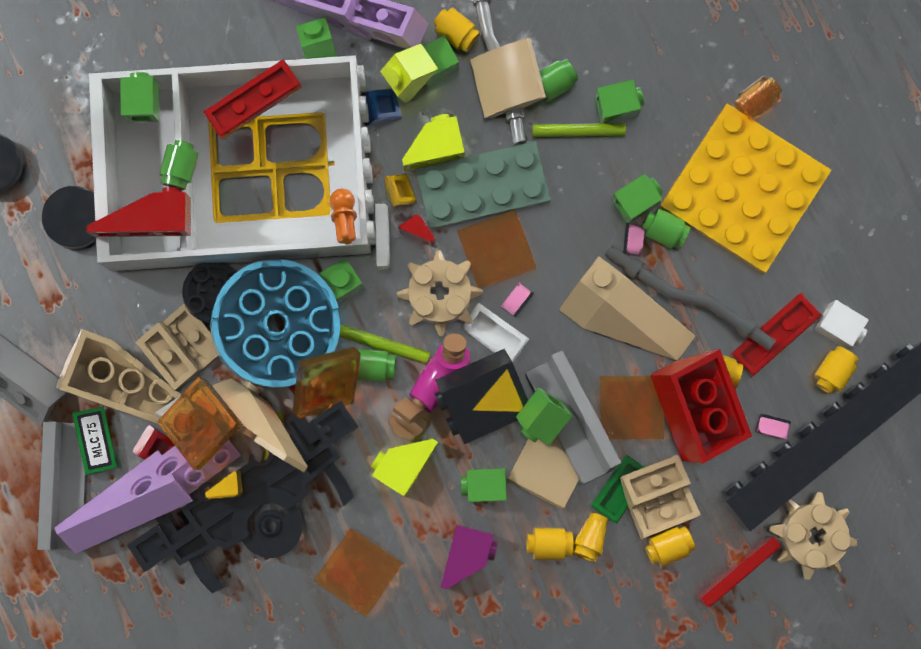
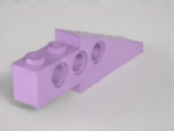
(368, 18)
(140, 496)

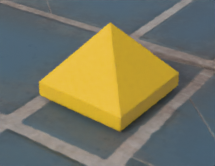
(399, 190)

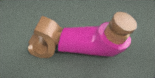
(409, 415)

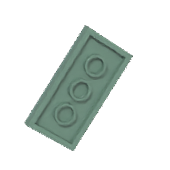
(483, 185)

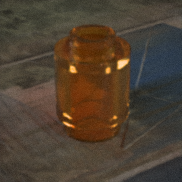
(758, 97)

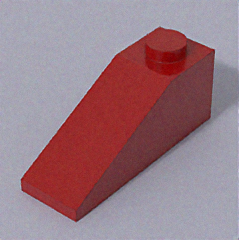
(151, 216)

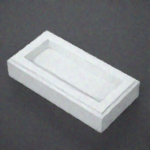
(382, 236)
(494, 332)

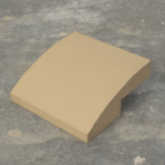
(507, 78)
(179, 347)
(545, 472)
(659, 497)

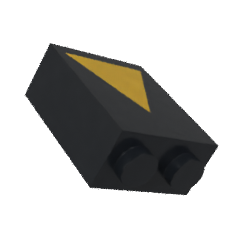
(481, 396)

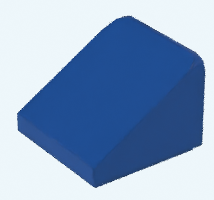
(382, 106)

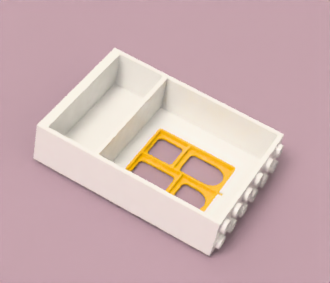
(131, 156)

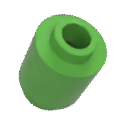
(557, 78)
(178, 164)
(665, 228)
(376, 366)

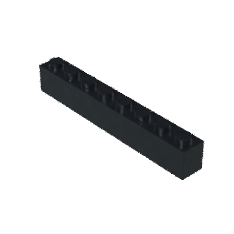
(826, 441)

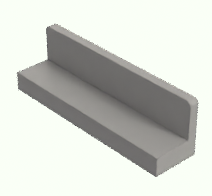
(27, 384)
(583, 435)
(60, 483)

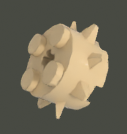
(427, 278)
(795, 536)

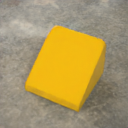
(228, 487)

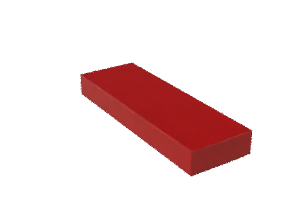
(252, 99)
(784, 328)
(738, 571)

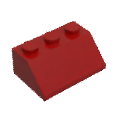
(701, 406)

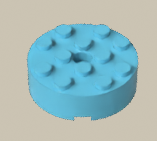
(267, 290)

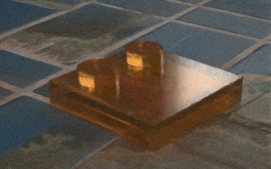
(496, 249)
(326, 381)
(630, 408)
(199, 423)
(358, 572)

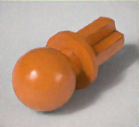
(342, 204)

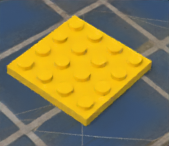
(745, 189)

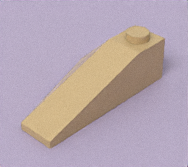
(620, 310)
(114, 378)
(259, 420)

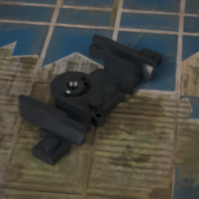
(274, 481)

